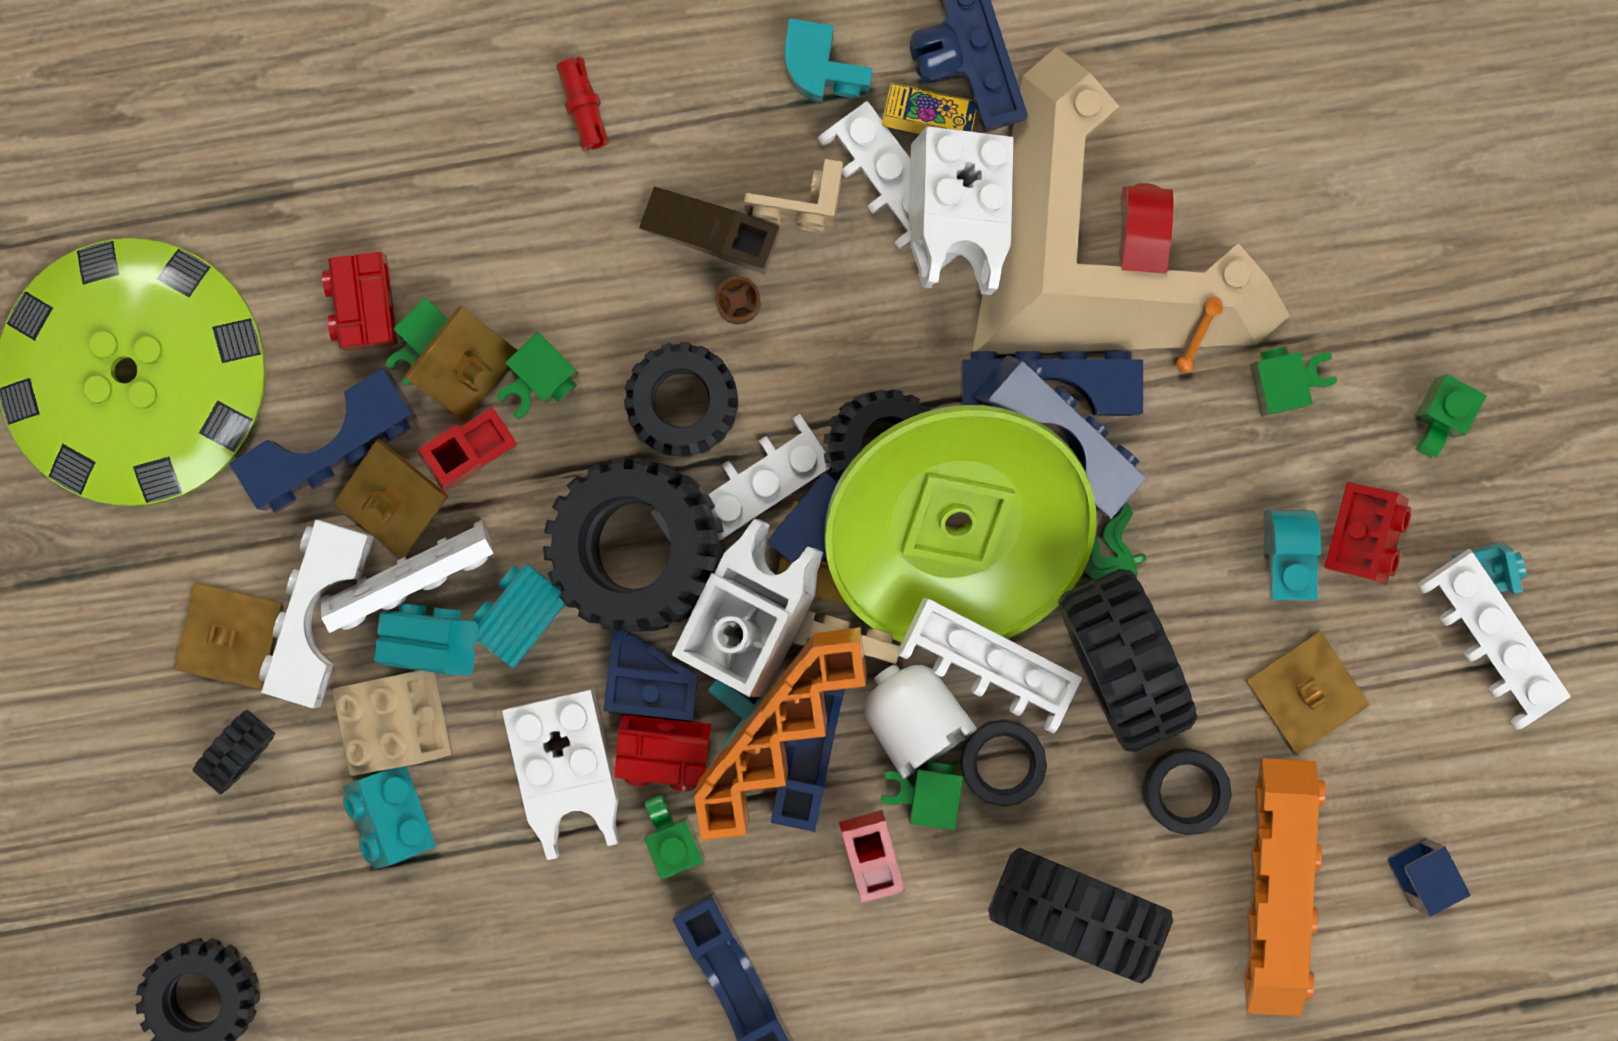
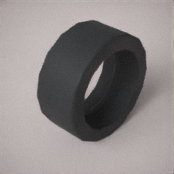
(1221, 791)
(1020, 792)

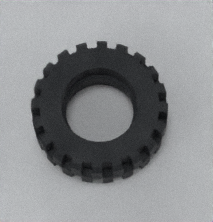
(578, 533)
(1128, 660)
(1080, 916)

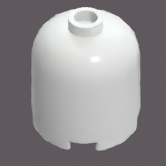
(915, 716)

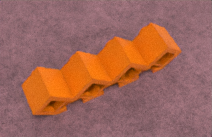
(788, 712)
(1284, 882)

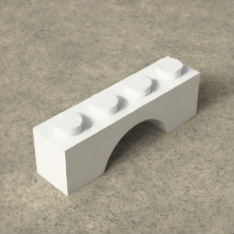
(298, 667)

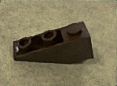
(711, 229)

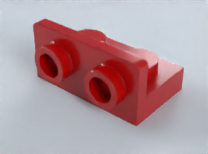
(1368, 533)

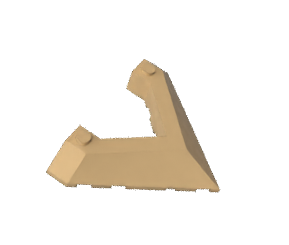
(1061, 305)

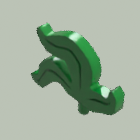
(1112, 536)

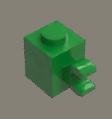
(418, 331)
(541, 371)
(1284, 382)
(1447, 410)
(932, 797)
(673, 842)

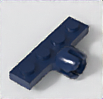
(973, 48)

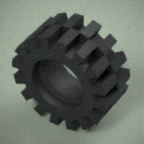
(233, 751)

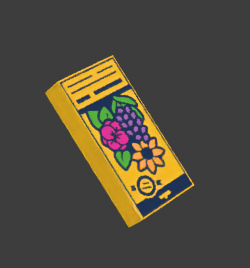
(916, 108)

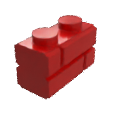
(360, 301)
(662, 751)

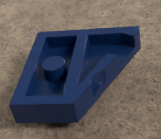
(647, 681)

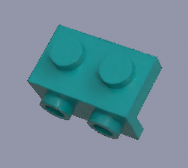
(388, 817)

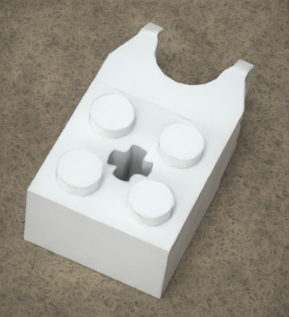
(961, 202)
(751, 598)
(566, 782)

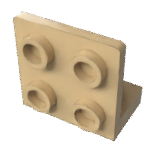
(809, 216)
(391, 722)

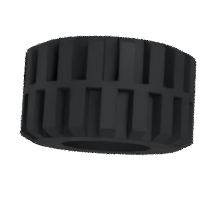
(673, 360)
(856, 416)
(222, 968)

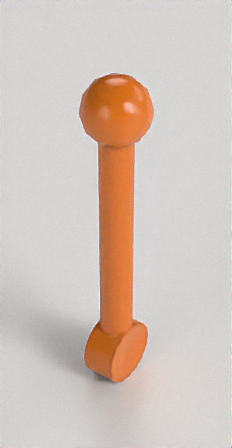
(1213, 307)

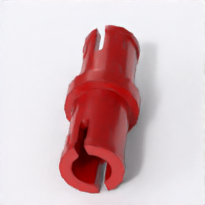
(582, 104)

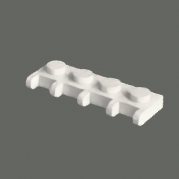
(880, 160)
(766, 481)
(393, 585)
(1498, 636)
(991, 660)

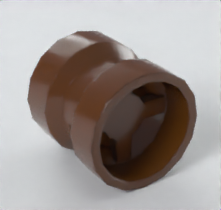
(735, 294)

